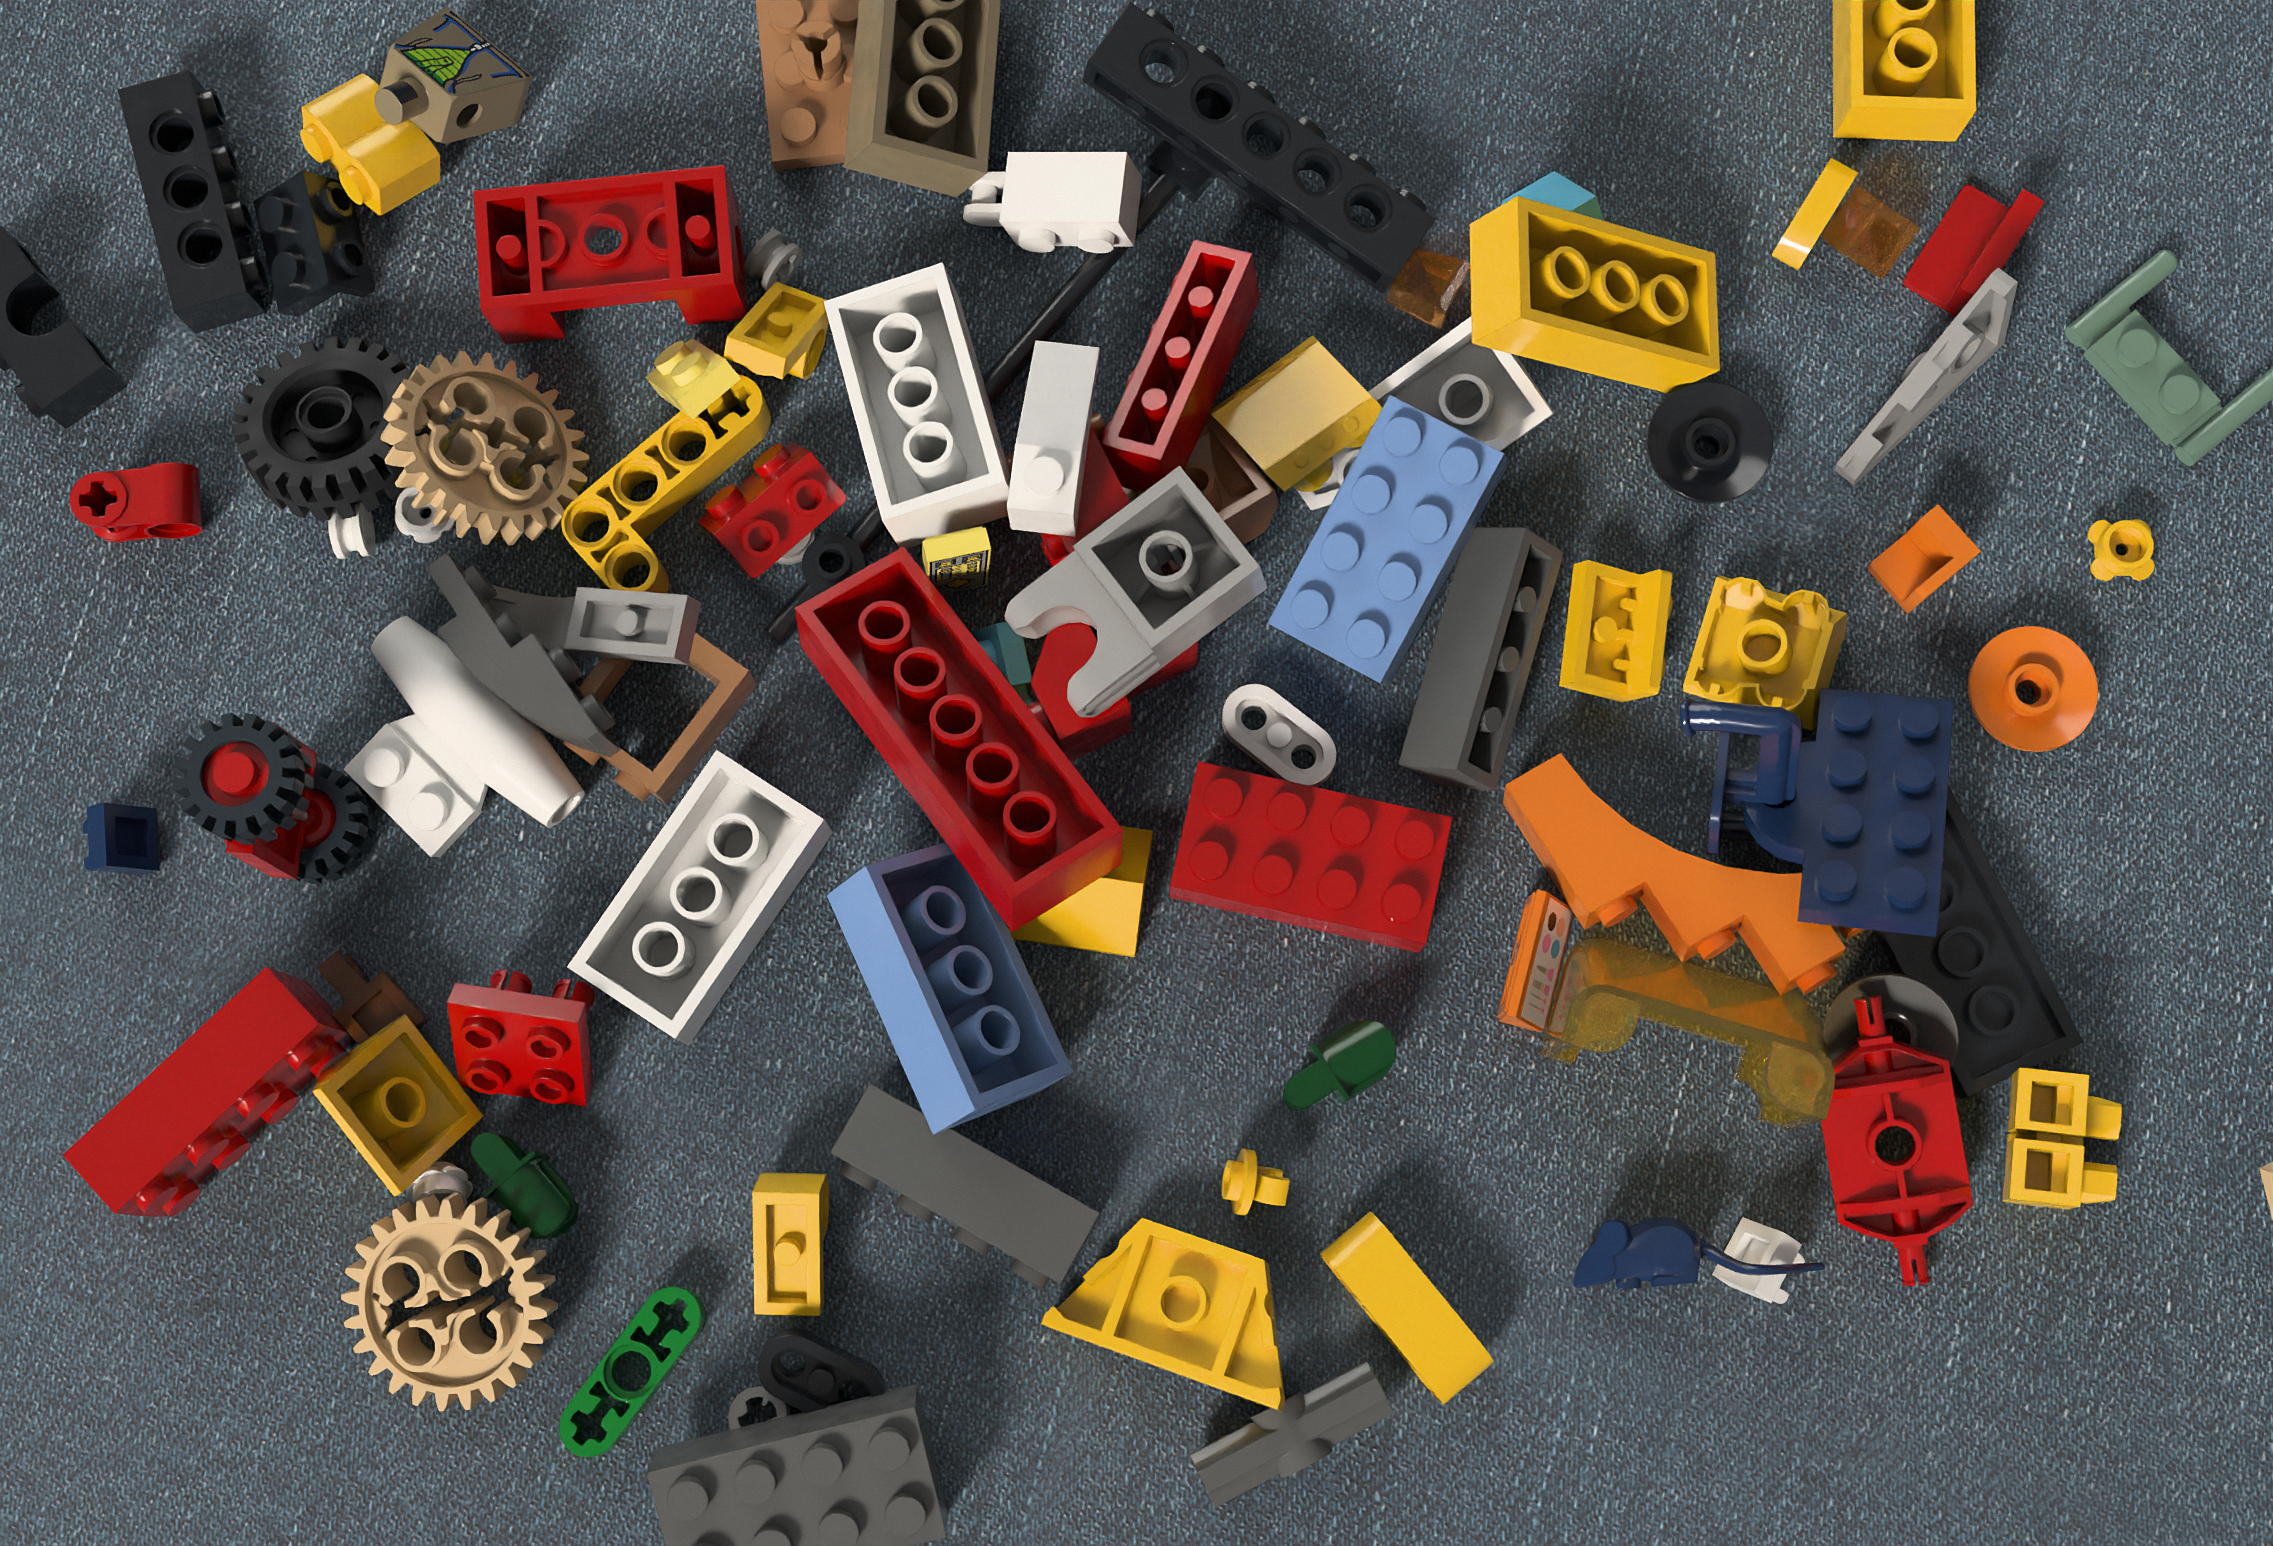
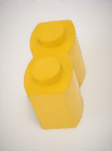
(374, 159)

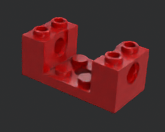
(675, 244)

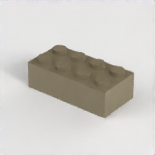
(923, 91)

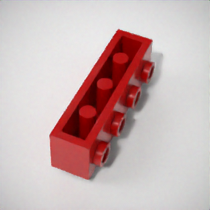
(1182, 365)

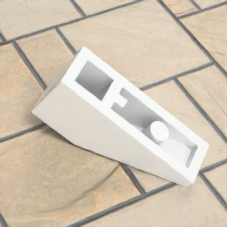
(1053, 439)

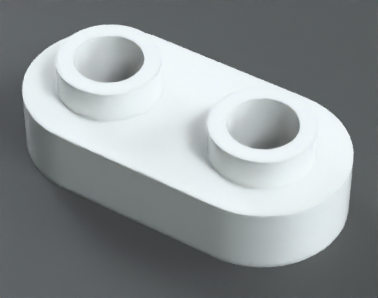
(1280, 737)

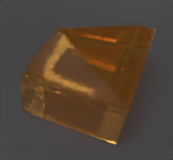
(1870, 232)
(1429, 286)

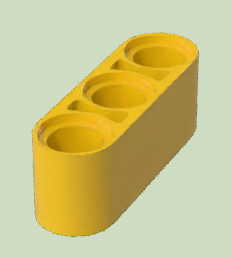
(1407, 1308)

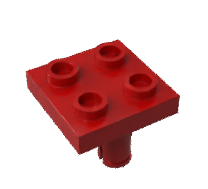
(522, 1040)

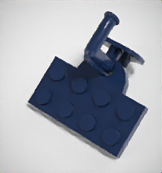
(1851, 807)

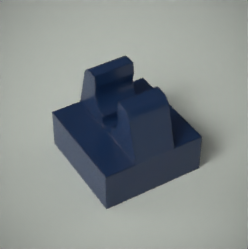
(122, 839)

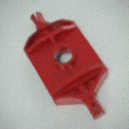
(1904, 1086)

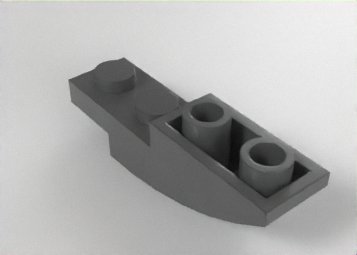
(518, 666)

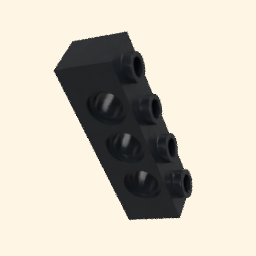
(158, 119)

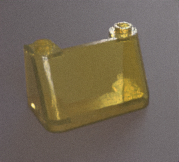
(1781, 1037)

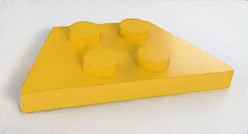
(1182, 1310)

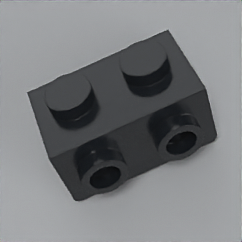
(312, 242)

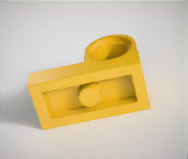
(780, 334)
(788, 1242)

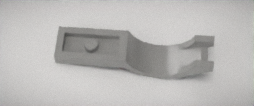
(607, 622)

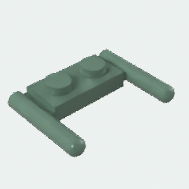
(2153, 375)

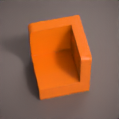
(1923, 559)

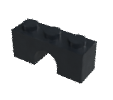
(60, 370)

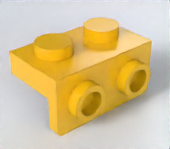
(1616, 631)

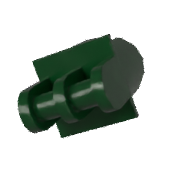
(1343, 1065)
(526, 1186)

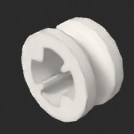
(352, 533)

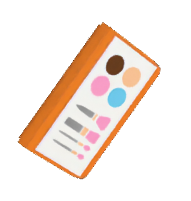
(1535, 962)

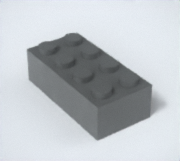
(807, 1479)

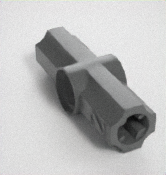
(1292, 1438)

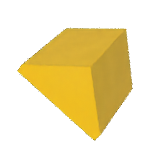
(1104, 913)
(397, 1103)

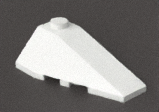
(1461, 385)

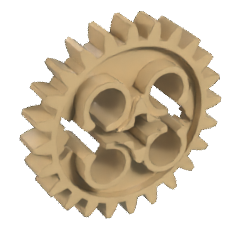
(484, 447)
(464, 1357)

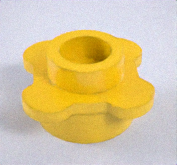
(2139, 546)

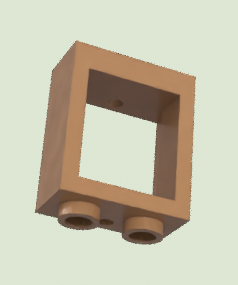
(732, 690)

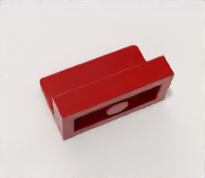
(1968, 246)

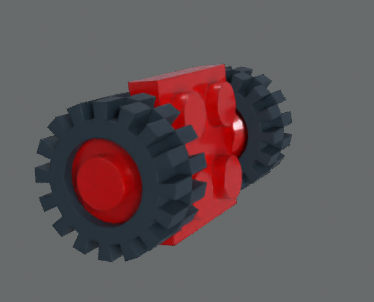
(273, 800)

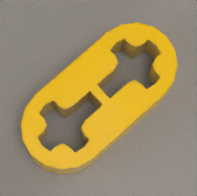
(1814, 214)

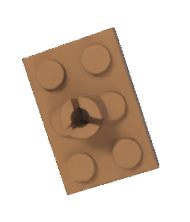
(807, 78)

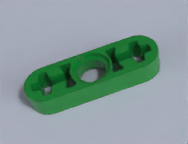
(615, 1421)

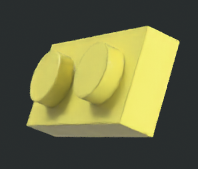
(691, 376)

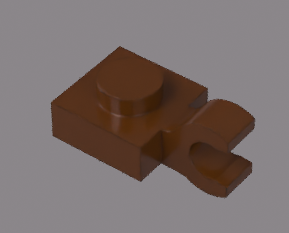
(369, 1003)

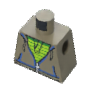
(450, 81)

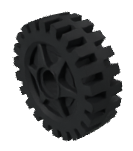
(319, 428)

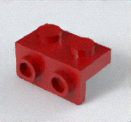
(772, 507)

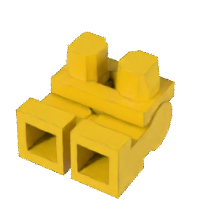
(2045, 1141)

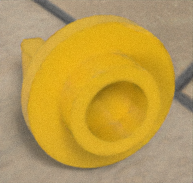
(1247, 1182)

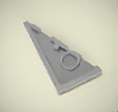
(1935, 374)

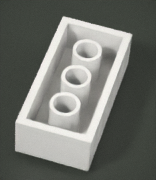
(920, 406)
(701, 898)

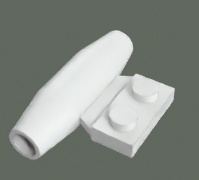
(463, 737)

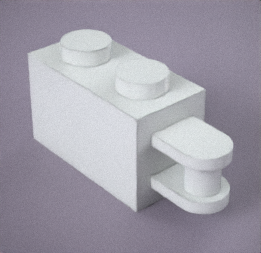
(1061, 200)

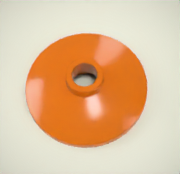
(2055, 671)

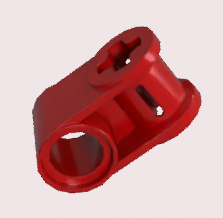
(150, 502)

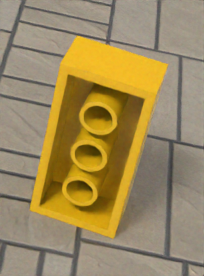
(1903, 69)
(1593, 296)

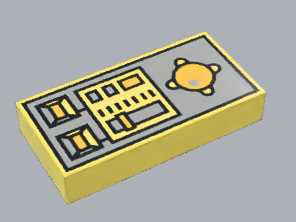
(957, 559)

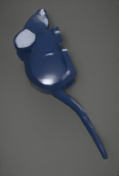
(1662, 1253)

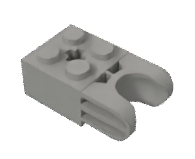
(1121, 590)

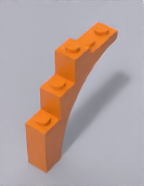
(1697, 904)

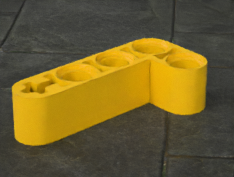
(677, 484)

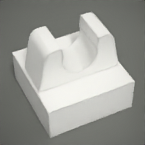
(1759, 1245)

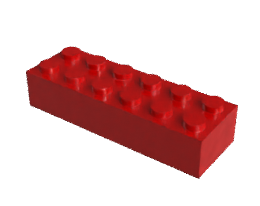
(959, 738)

